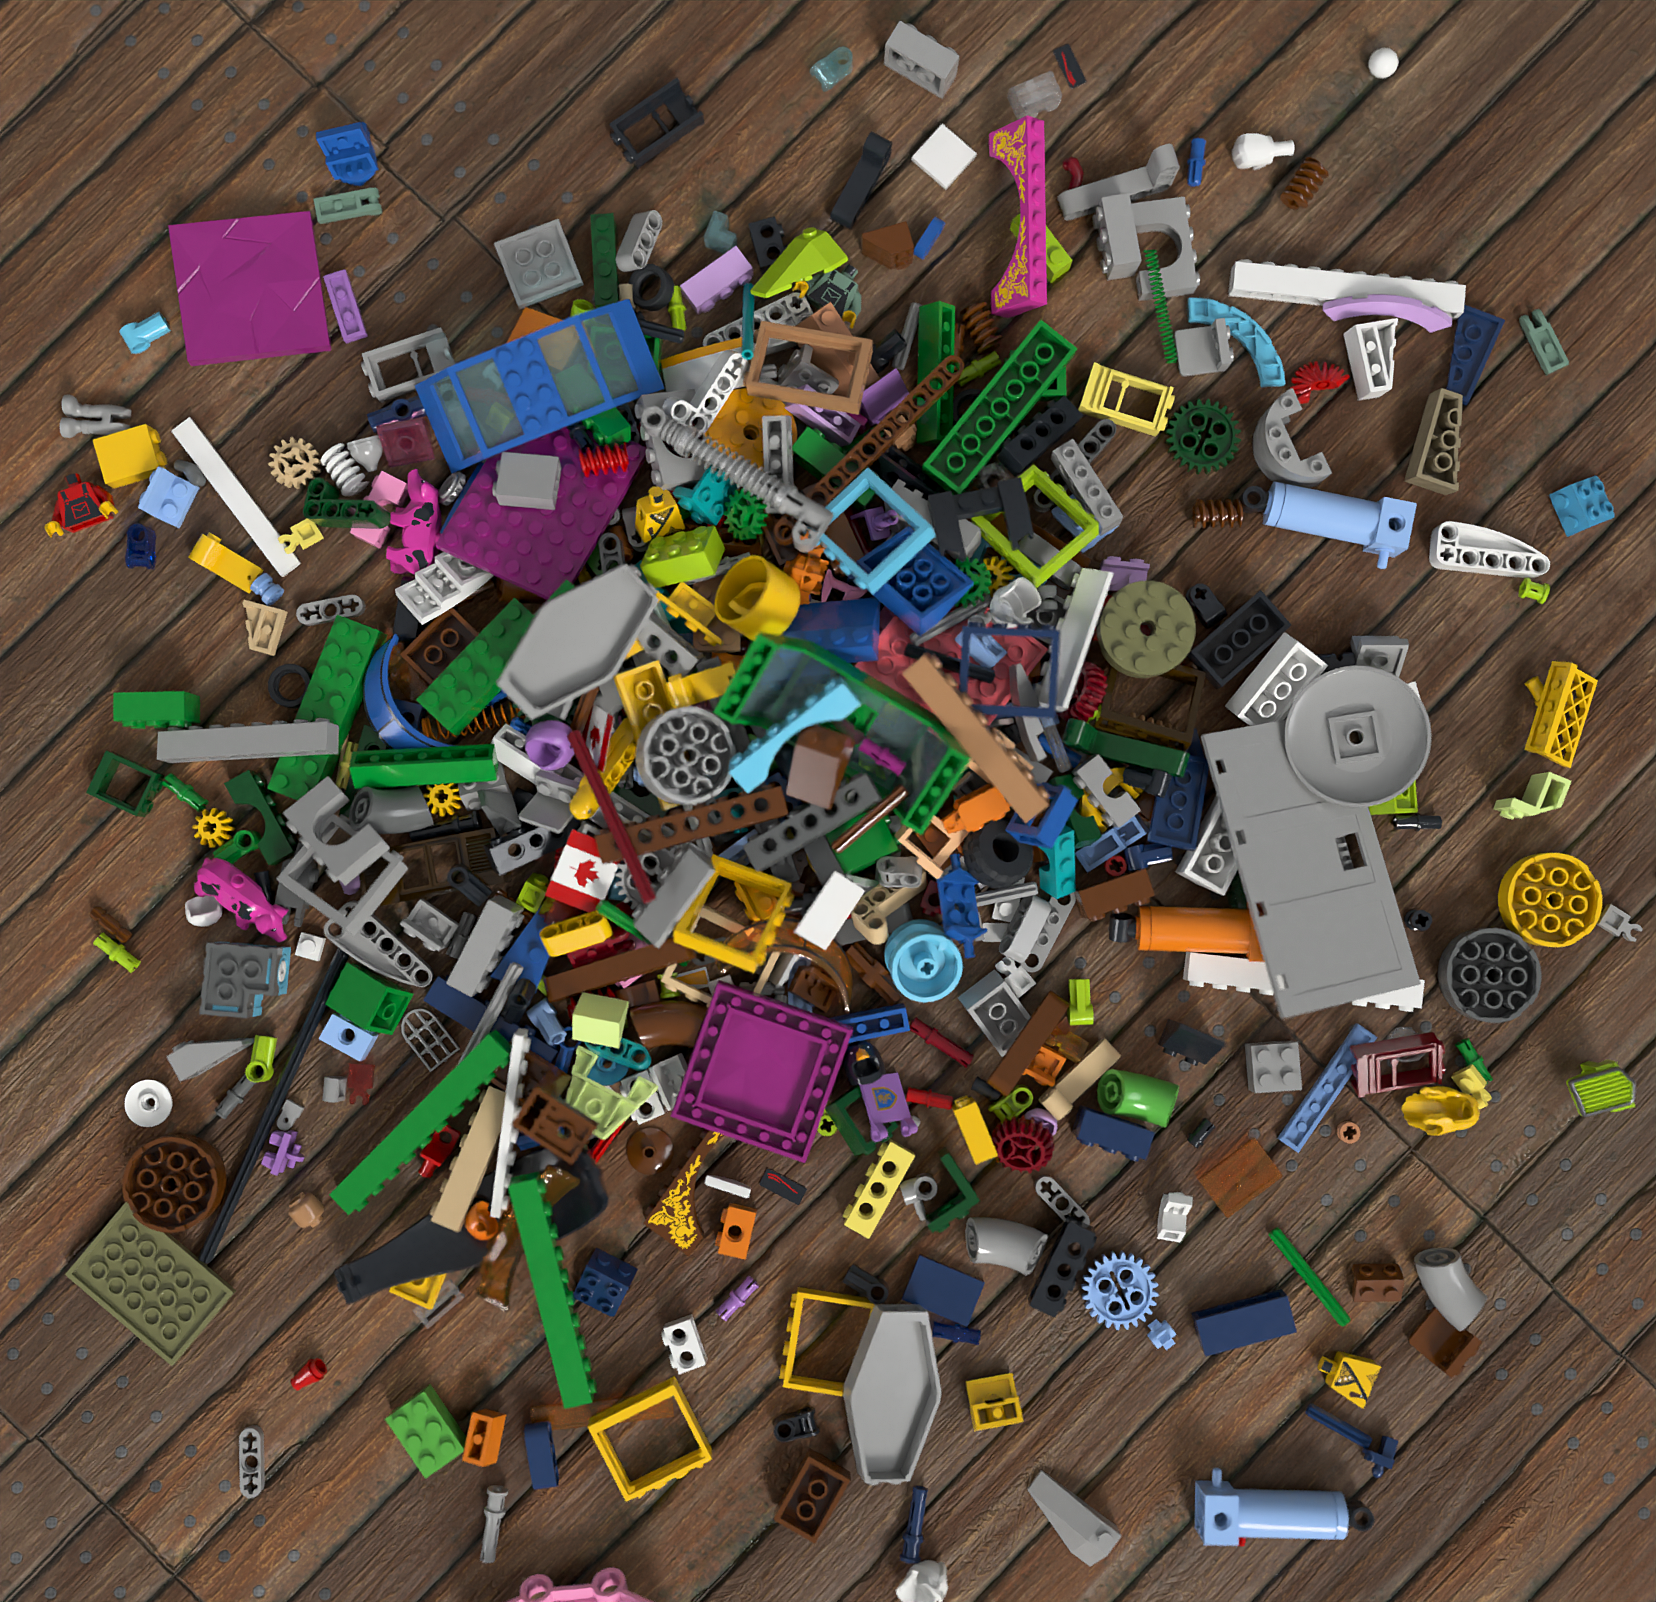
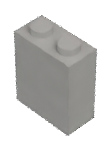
(527, 480)

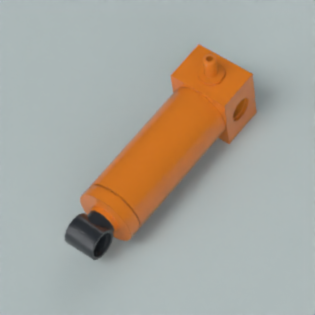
(1189, 930)

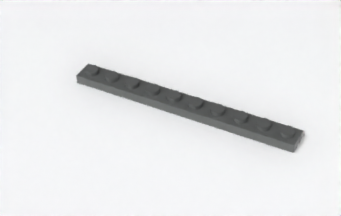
(786, 868)

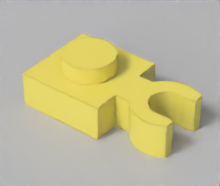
(304, 533)

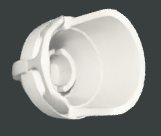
(1013, 603)
(924, 1583)

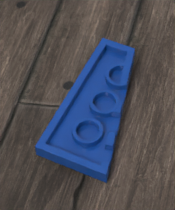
(527, 952)

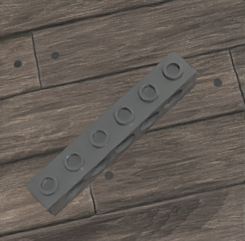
(756, 847)

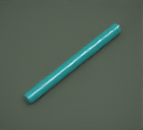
(748, 322)

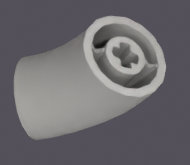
(1004, 1243)
(1449, 1285)

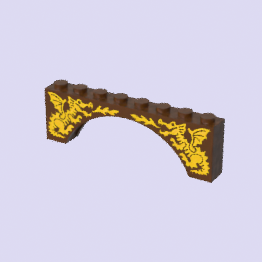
(675, 1212)

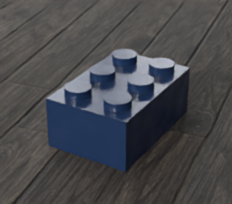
(1112, 1133)

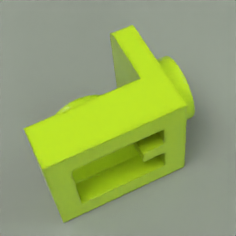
(533, 892)

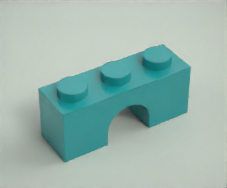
(1059, 875)

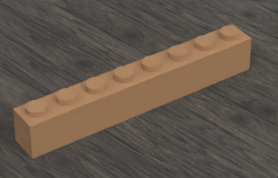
(976, 736)

